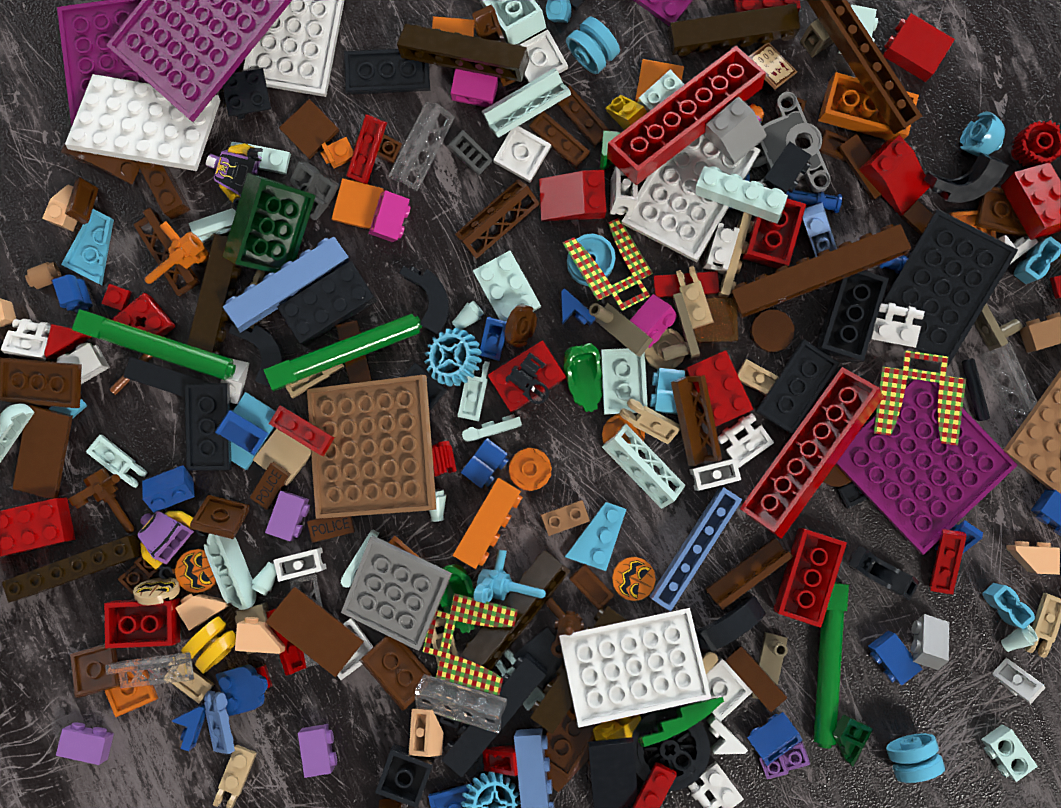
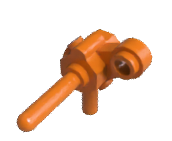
(183, 251)

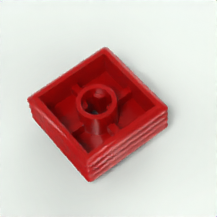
(146, 308)

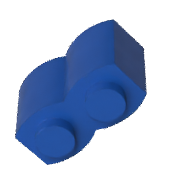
(72, 293)
(484, 463)

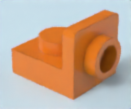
(337, 152)

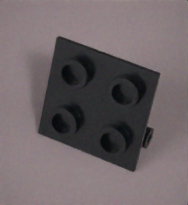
(246, 93)

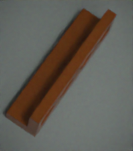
(492, 213)
(155, 221)
(691, 419)
(748, 573)

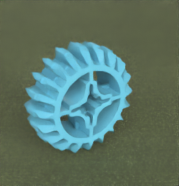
(440, 366)
(488, 784)

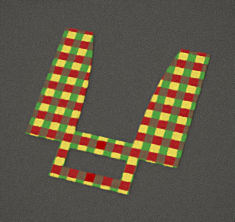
(595, 277)
(949, 396)
(459, 669)

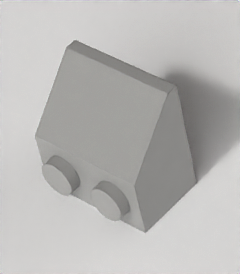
(735, 130)

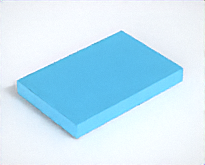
(259, 415)

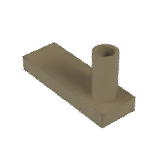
(621, 328)
(991, 332)
(690, 345)
(772, 655)

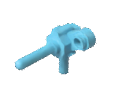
(498, 583)

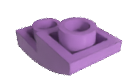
(792, 759)

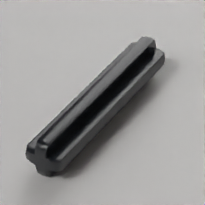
(975, 389)

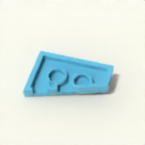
(90, 248)
(598, 539)

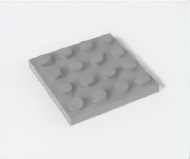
(396, 592)

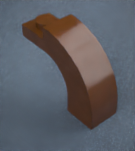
(488, 28)
(118, 167)

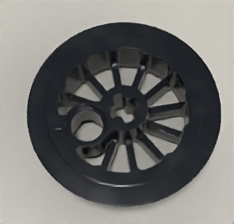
(695, 763)

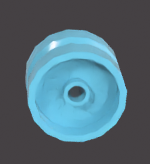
(593, 45)
(600, 250)
(915, 758)

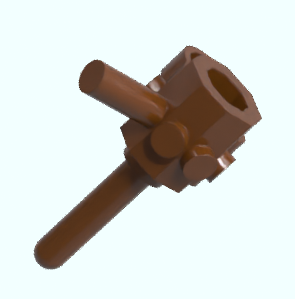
(102, 487)
(567, 624)

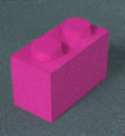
(474, 88)
(389, 216)
(654, 317)

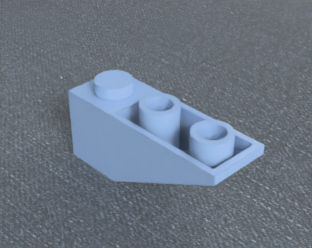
(818, 228)

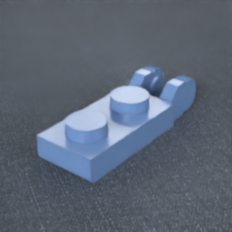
(218, 722)

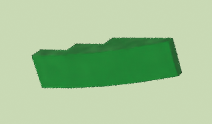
(687, 717)

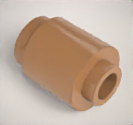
(42, 275)

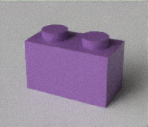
(288, 516)
(85, 743)
(317, 750)

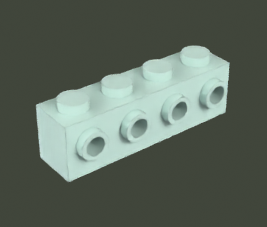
(741, 194)

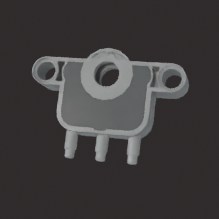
(788, 128)

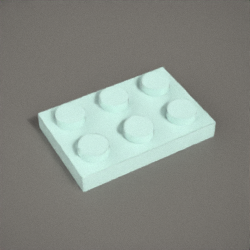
(505, 285)
(622, 379)

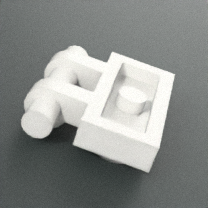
(897, 332)
(25, 344)
(750, 444)
(719, 785)

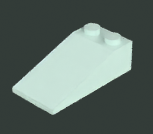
(517, 18)

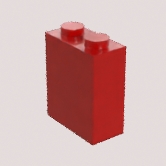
(917, 47)

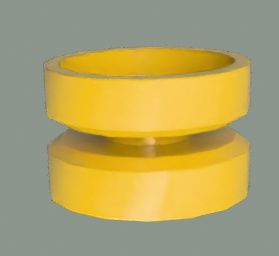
(212, 646)

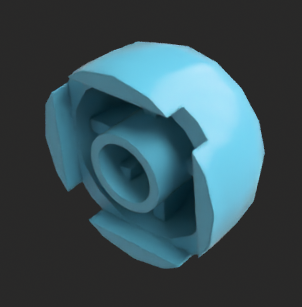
(984, 135)

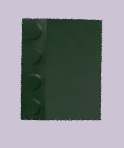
(268, 224)

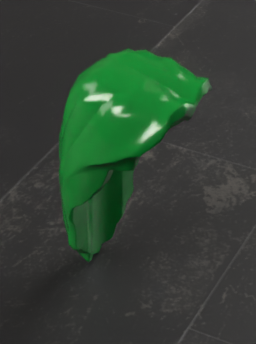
(584, 375)
(459, 584)

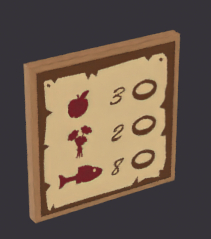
(774, 65)

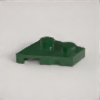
(851, 738)

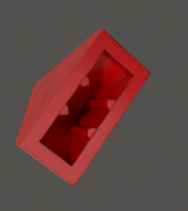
(62, 340)
(500, 760)

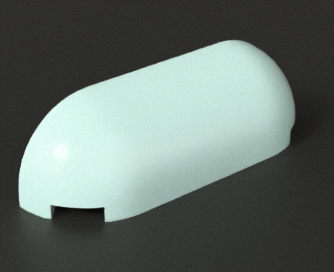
(12, 423)
(230, 571)

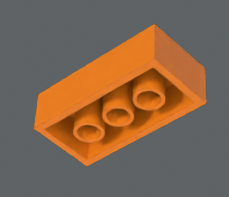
(851, 108)
(487, 522)

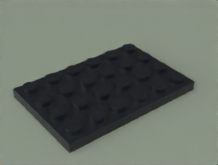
(950, 280)

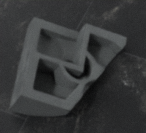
(312, 180)

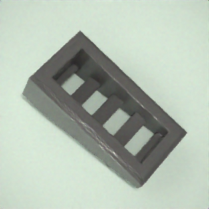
(465, 158)

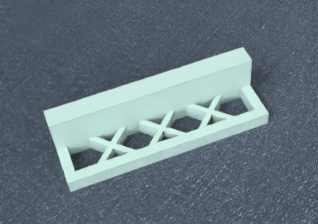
(525, 101)
(214, 224)
(642, 469)

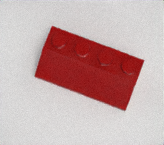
(809, 577)

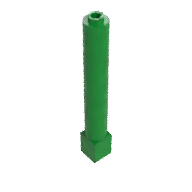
(153, 345)
(341, 352)
(830, 667)

